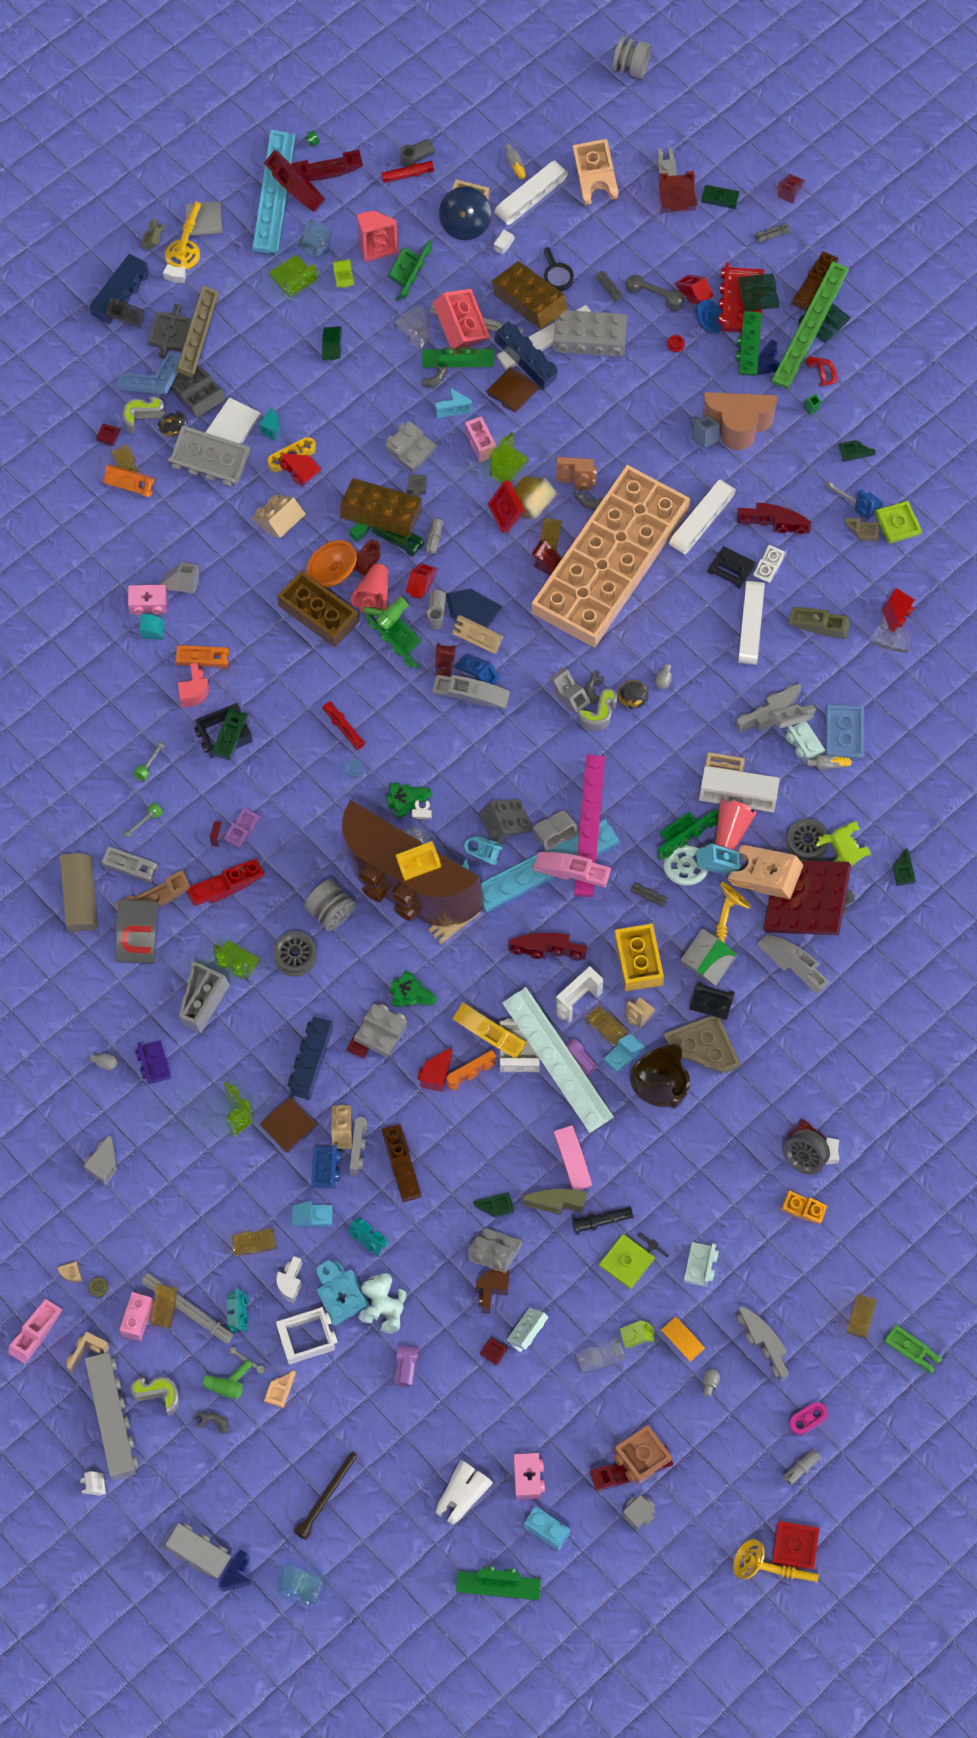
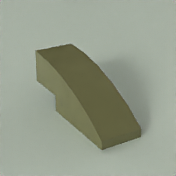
(820, 622)
(555, 1200)

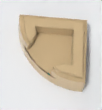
(70, 1272)

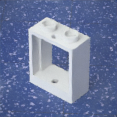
(300, 1319)

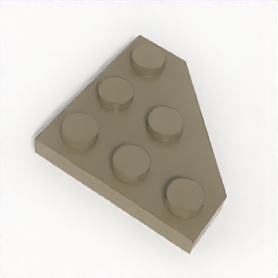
(705, 1044)

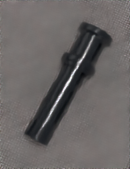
(593, 1221)

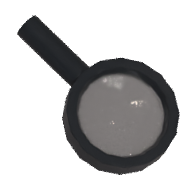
(557, 274)

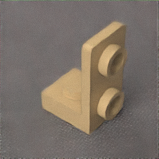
(638, 1013)
(341, 1126)
(95, 1345)

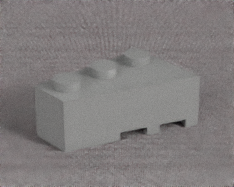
(202, 996)
(195, 1550)

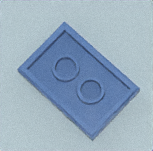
(845, 731)

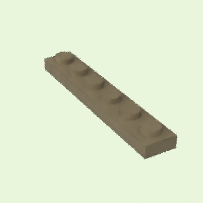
(197, 331)

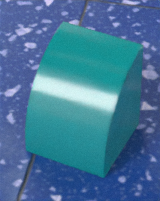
(270, 425)
(151, 627)

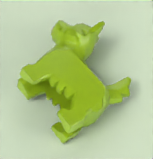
(843, 844)

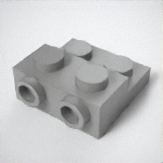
(409, 446)
(381, 1030)
(494, 1250)

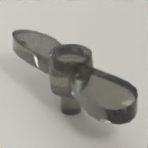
(652, 1244)

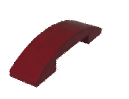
(329, 168)
(614, 1475)

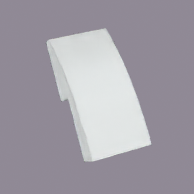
(769, 564)

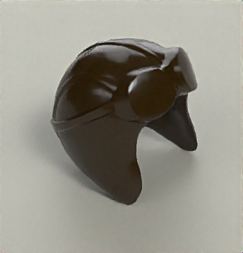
(660, 1077)

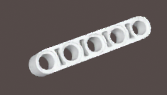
(531, 192)
(702, 517)
(751, 622)

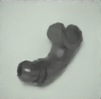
(435, 381)
(590, 504)
(590, 684)
(220, 1421)

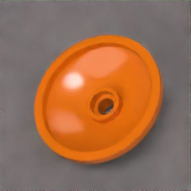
(332, 563)

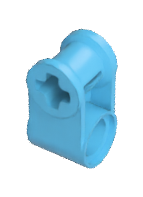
(487, 849)

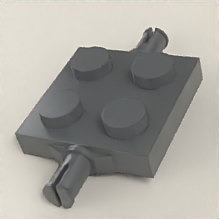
(169, 331)

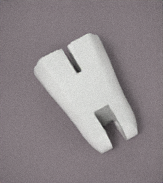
(462, 1491)

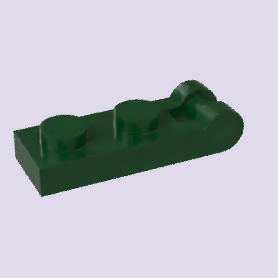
(401, 541)
(229, 734)

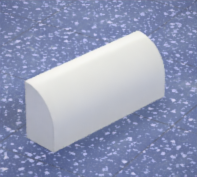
(747, 788)

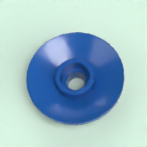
(708, 316)

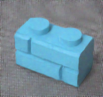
(718, 859)
(546, 1528)

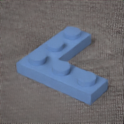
(155, 383)

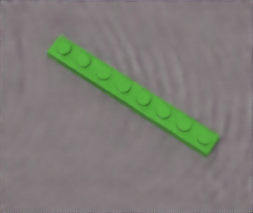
(810, 325)

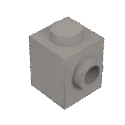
(639, 1512)

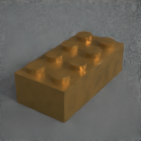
(529, 294)
(380, 507)
(317, 608)

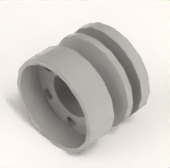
(631, 57)
(329, 905)

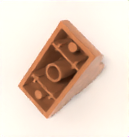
(740, 416)

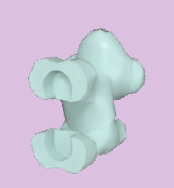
(377, 1289)

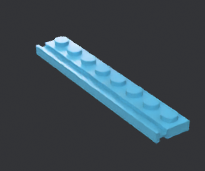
(272, 198)
(522, 878)

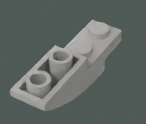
(472, 690)
(774, 701)
(789, 955)
(762, 1335)

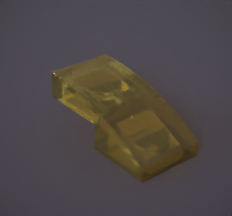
(607, 1025)
(252, 1243)

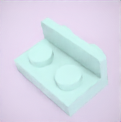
(805, 741)
(700, 1263)
(527, 1329)

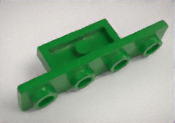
(406, 267)
(749, 343)
(457, 357)
(400, 637)
(684, 830)
(498, 1583)

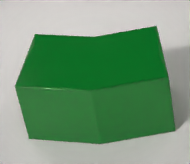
(812, 404)
(359, 531)

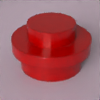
(675, 343)

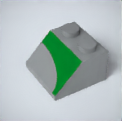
(708, 957)

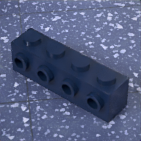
(120, 286)
(526, 355)
(311, 1058)

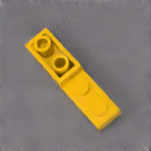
(489, 1030)

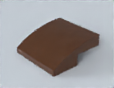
(512, 389)
(288, 1124)

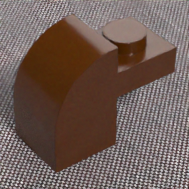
(491, 1283)

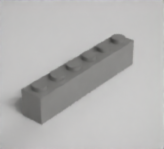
(110, 1416)

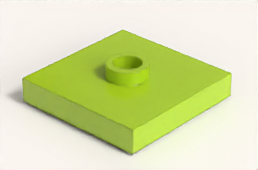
(898, 522)
(626, 1262)

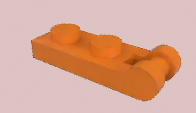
(128, 480)
(202, 655)
(471, 1070)

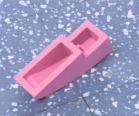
(572, 1158)
(34, 1331)

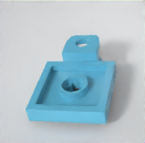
(334, 1283)

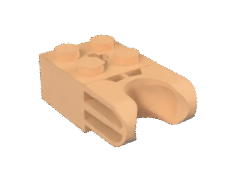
(595, 169)
(767, 872)

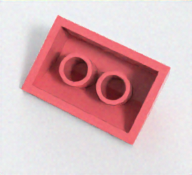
(376, 235)
(461, 318)

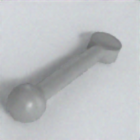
(829, 485)
(260, 1369)

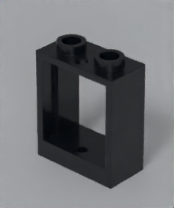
(216, 718)

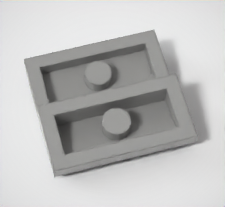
(208, 218)

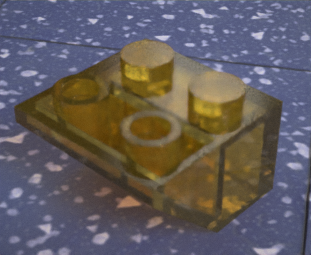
(534, 495)

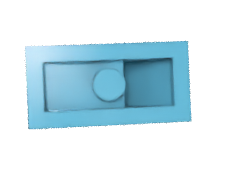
(456, 406)
(623, 1053)
(312, 1215)

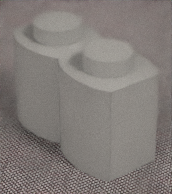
(555, 830)

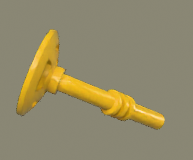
(181, 247)
(731, 899)
(754, 1562)

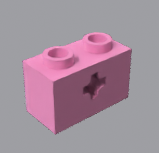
(479, 438)
(140, 594)
(136, 1316)
(528, 1488)

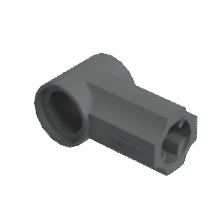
(416, 152)

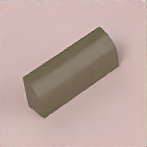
(79, 892)

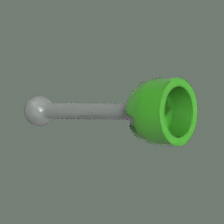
(142, 771)
(153, 811)

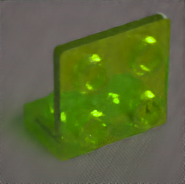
(294, 275)
(506, 461)
(236, 959)
(241, 1116)

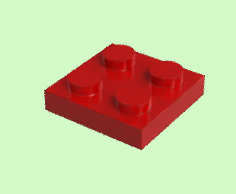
(505, 506)
(795, 1545)

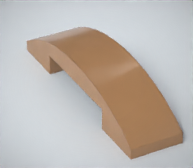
(165, 892)

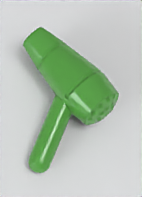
(389, 616)
(227, 1387)

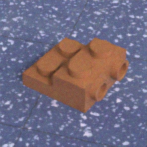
(578, 471)
(641, 1455)

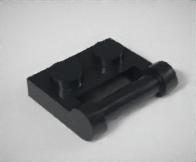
(734, 563)
(711, 1005)

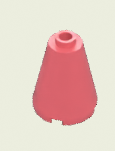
(372, 589)
(732, 823)

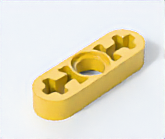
(293, 447)

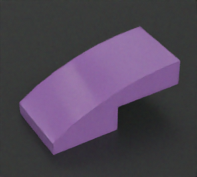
(242, 828)

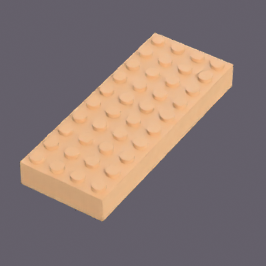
(610, 556)

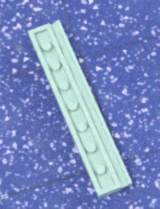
(558, 1060)

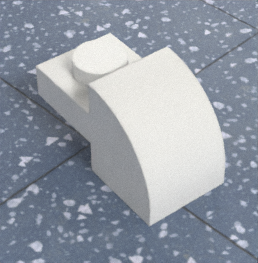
(287, 1283)

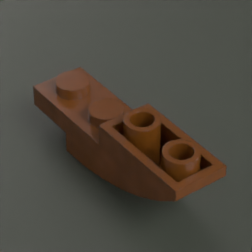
(815, 277)
(401, 1163)

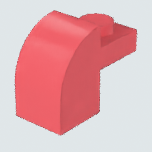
(194, 691)

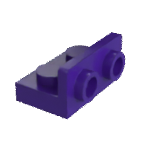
(153, 1061)

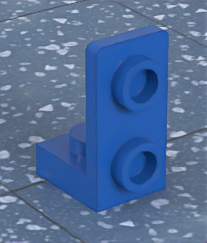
(867, 504)
(478, 667)

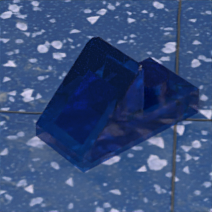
(766, 360)
(233, 1578)

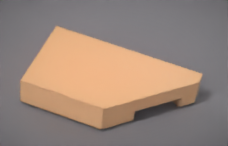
(279, 1390)

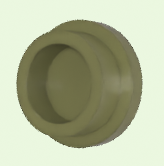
(98, 1287)

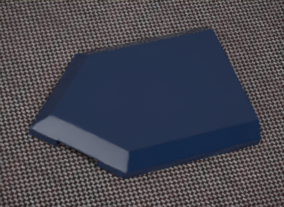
(472, 606)

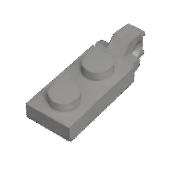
(791, 715)

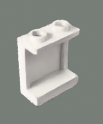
(587, 981)
(528, 1059)

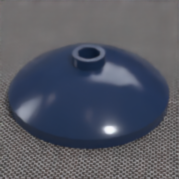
(477, 213)

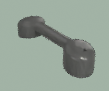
(674, 297)

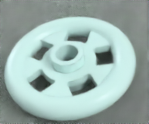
(673, 874)

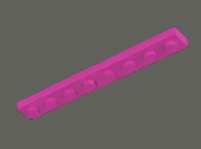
(590, 817)

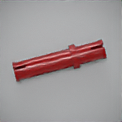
(413, 170)
(339, 720)

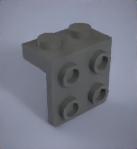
(505, 819)

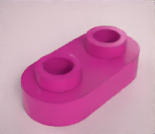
(807, 1419)

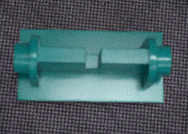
(373, 1242)
(237, 1302)

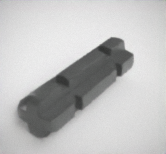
(772, 232)
(609, 286)
(649, 894)

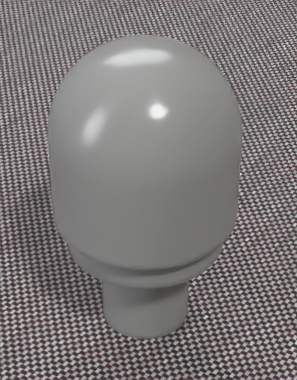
(663, 677)
(104, 1061)
(710, 1381)

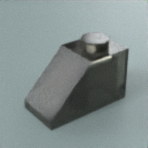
(124, 313)

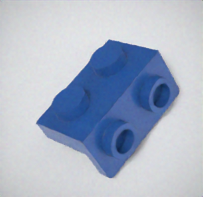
(324, 1167)

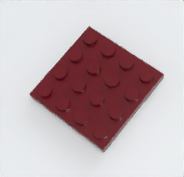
(815, 902)

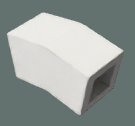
(503, 242)
(174, 274)
(833, 1146)

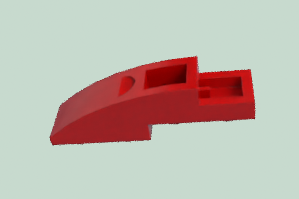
(226, 884)

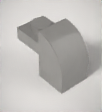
(568, 692)

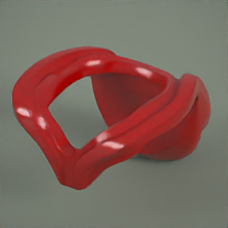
(815, 362)

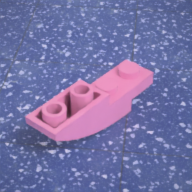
(572, 866)

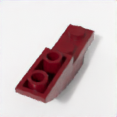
(294, 182)
(781, 518)
(538, 944)

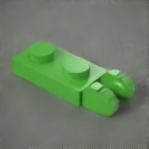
(911, 1348)

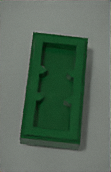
(720, 196)

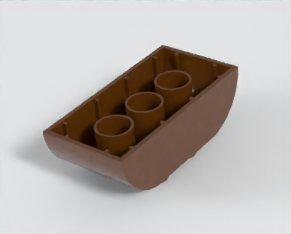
(436, 897)

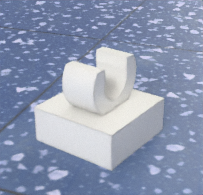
(422, 813)
(94, 1483)

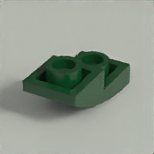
(331, 343)

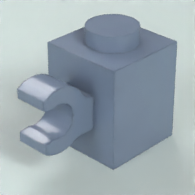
(705, 430)

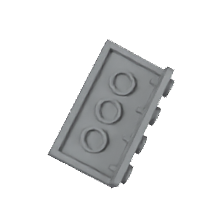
(590, 333)
(209, 456)

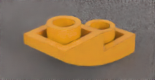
(804, 1208)
(682, 1339)

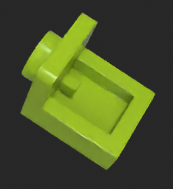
(343, 273)
(637, 1334)

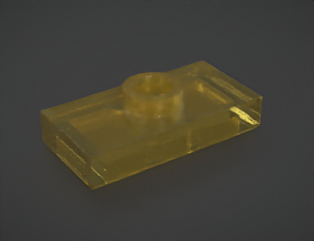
(551, 532)
(164, 1305)
(861, 1316)

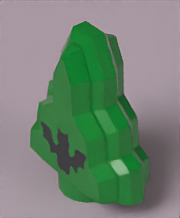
(403, 797)
(410, 991)

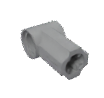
(436, 609)

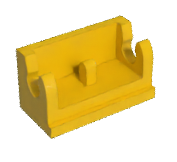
(418, 860)

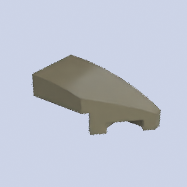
(863, 530)

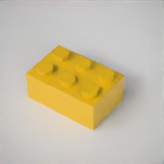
(638, 957)

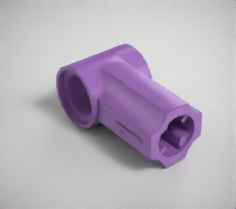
(581, 1057)
(406, 1361)

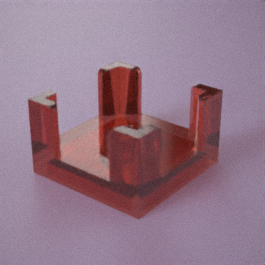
(677, 192)

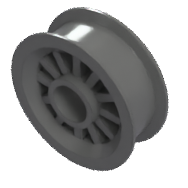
(795, 841)
(309, 957)
(806, 1152)

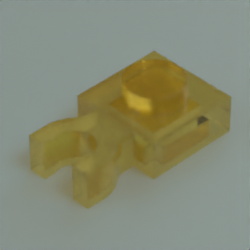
(124, 458)

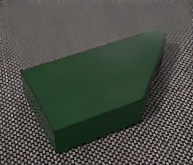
(854, 450)
(903, 870)
(495, 1205)

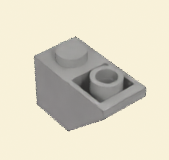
(182, 578)
(103, 1162)

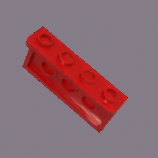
(731, 303)

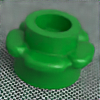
(312, 138)

